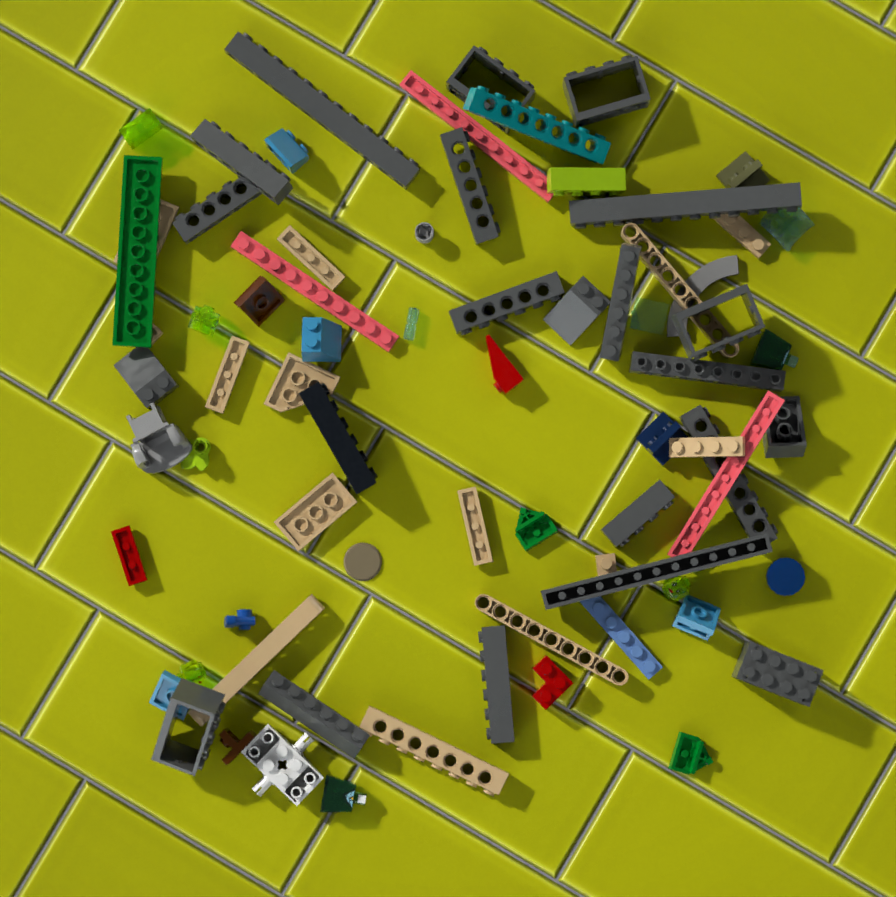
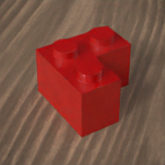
(555, 682)

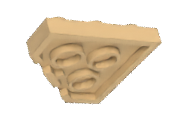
(293, 379)

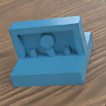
(697, 617)
(164, 691)

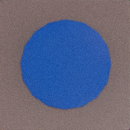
(785, 576)

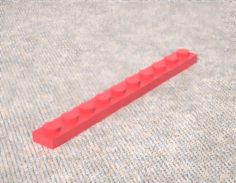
(477, 133)
(314, 291)
(726, 476)

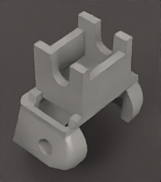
(160, 443)

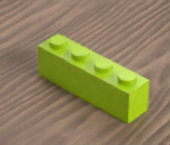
(586, 181)

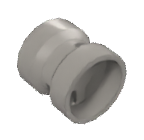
(424, 229)

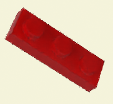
(129, 555)

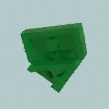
(533, 528)
(689, 754)

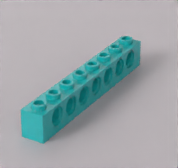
(475, 104)

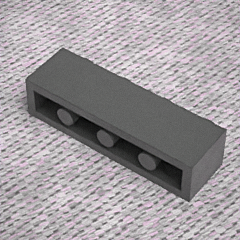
(637, 513)

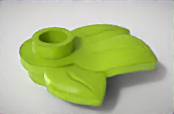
(197, 457)

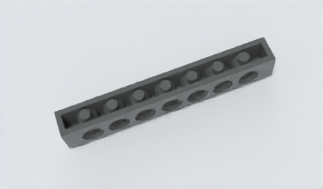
(707, 371)
(747, 522)

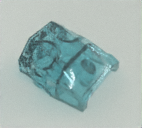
(789, 226)

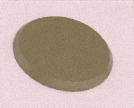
(362, 561)

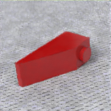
(502, 369)

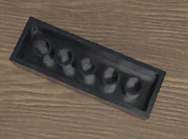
(337, 437)

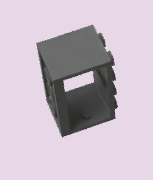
(497, 68)
(609, 110)
(751, 307)
(777, 673)
(180, 755)

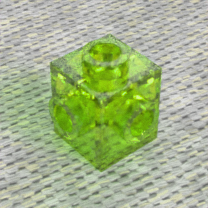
(204, 320)

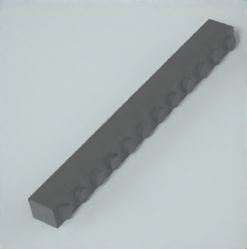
(322, 110)
(685, 204)
(656, 571)

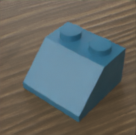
(287, 150)
(321, 340)

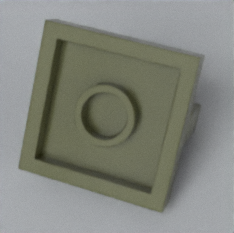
(743, 173)

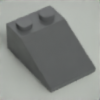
(576, 310)
(146, 376)
(786, 432)

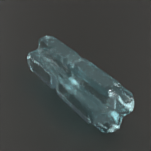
(412, 320)

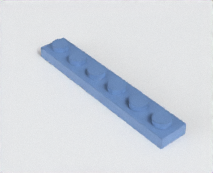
(622, 636)

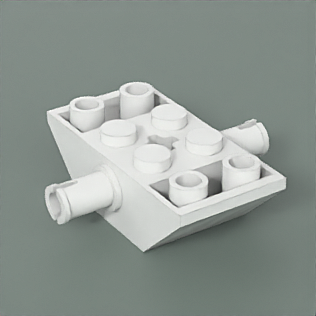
(265, 754)

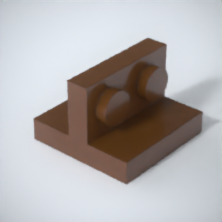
(259, 300)
(229, 739)

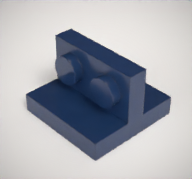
(656, 437)

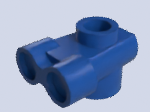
(243, 620)

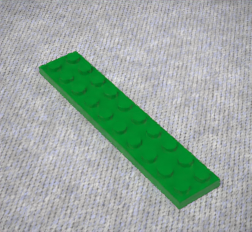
(137, 251)

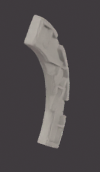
(699, 281)

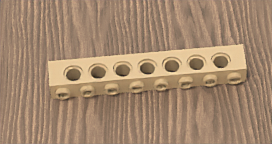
(492, 787)

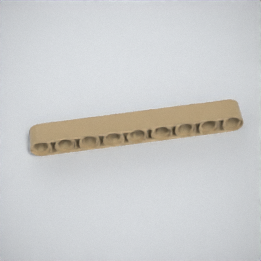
(677, 280)
(558, 646)
(264, 652)

